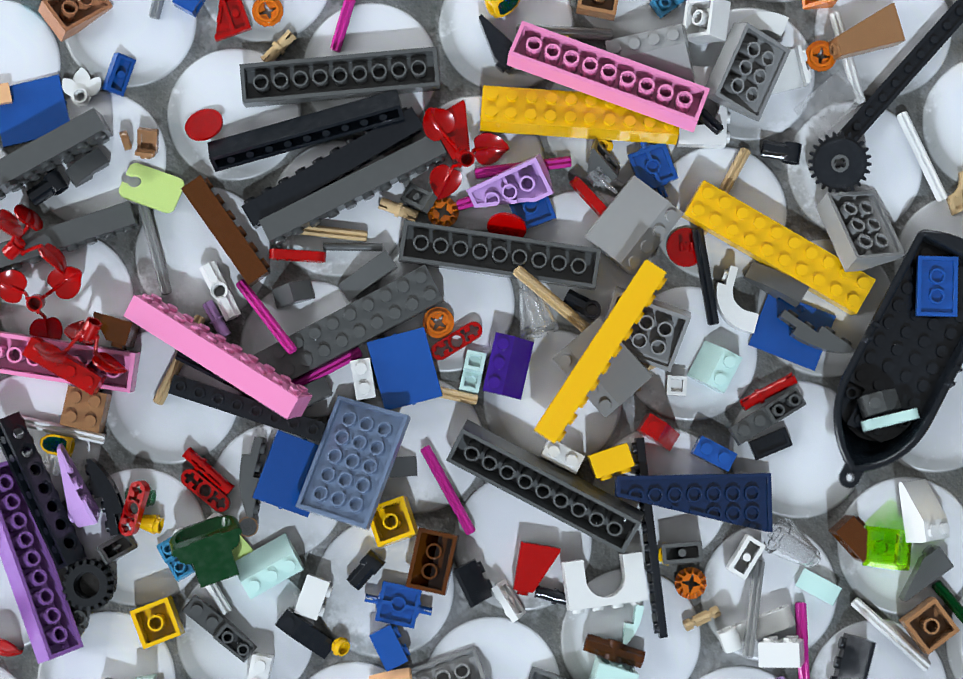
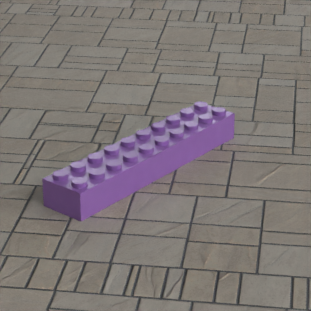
(33, 576)

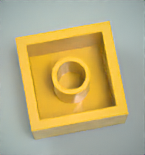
(610, 461)
(393, 522)
(157, 622)

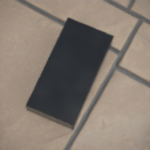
(770, 443)

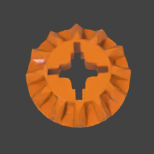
(262, 19)
(814, 49)
(446, 220)
(436, 313)
(685, 575)

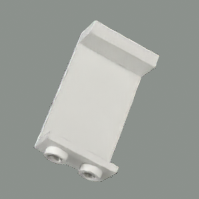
(794, 72)

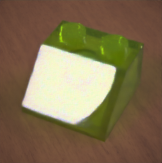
(887, 548)

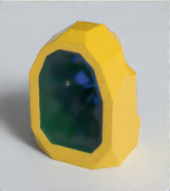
(501, 8)
(50, 443)

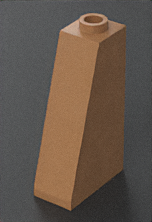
(871, 34)

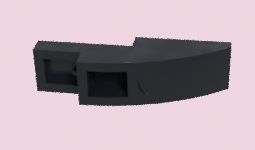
(104, 486)

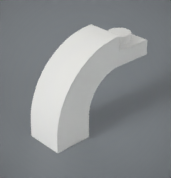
(768, 22)
(727, 307)

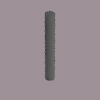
(352, 246)

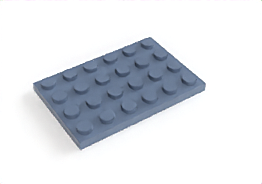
(353, 462)

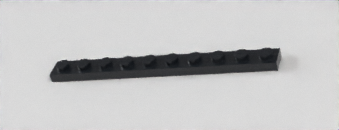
(905, 71)
(650, 546)

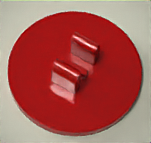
(203, 124)
(507, 224)
(681, 247)

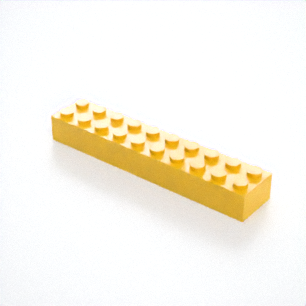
(567, 115)
(777, 247)
(600, 350)

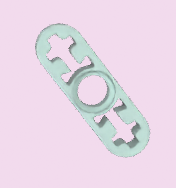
(891, 419)

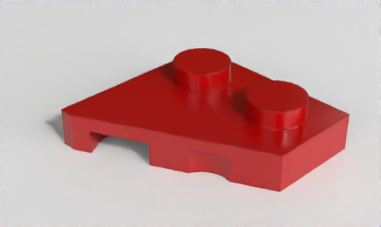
(231, 19)

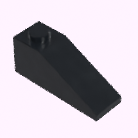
(497, 43)
(305, 633)

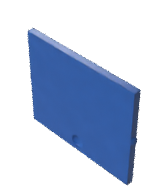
(35, 111)
(773, 334)
(404, 368)
(285, 472)

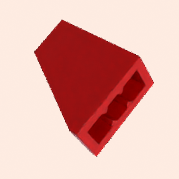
(460, 131)
(658, 431)
(532, 566)

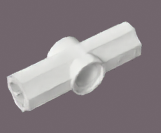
(214, 280)

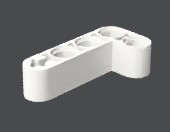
(770, 622)

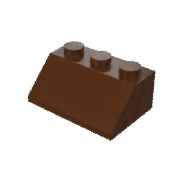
(432, 561)

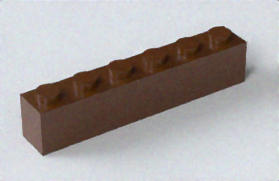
(225, 230)

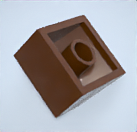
(118, 331)
(852, 536)

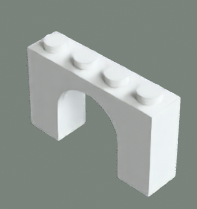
(702, 135)
(631, 589)

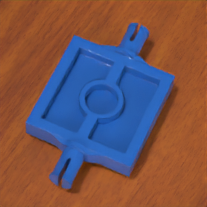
(653, 166)
(398, 604)

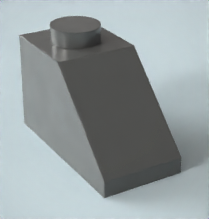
(878, 403)
(682, 553)

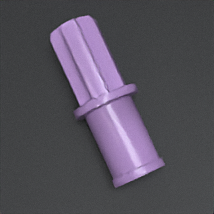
(216, 318)

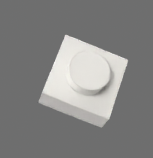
(676, 385)

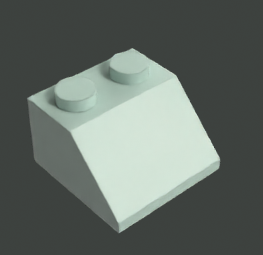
(714, 366)

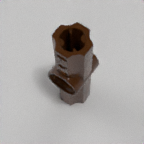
(614, 650)

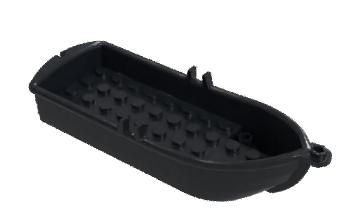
(902, 353)

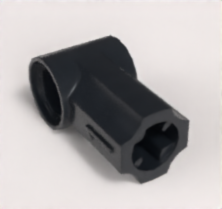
(787, 152)
(52, 184)
(580, 304)
(368, 566)

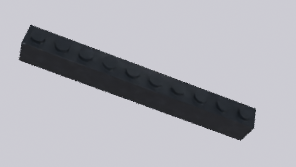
(305, 130)
(332, 167)

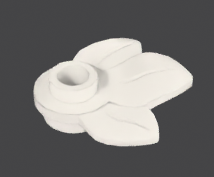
(81, 85)

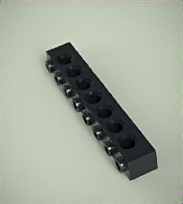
(245, 408)
(36, 500)

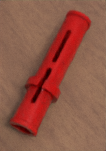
(768, 391)
(208, 471)

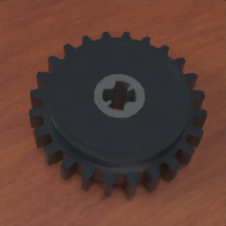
(836, 148)

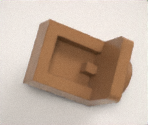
(147, 142)

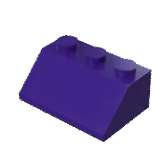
(508, 366)

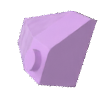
(521, 183)
(80, 503)

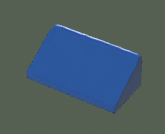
(118, 74)

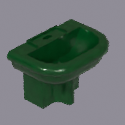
(208, 548)

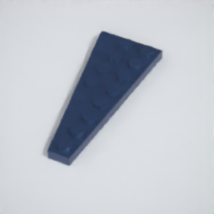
(721, 497)

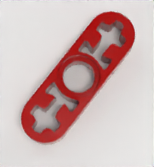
(587, 195)
(297, 255)
(466, 328)
(140, 501)
(213, 504)

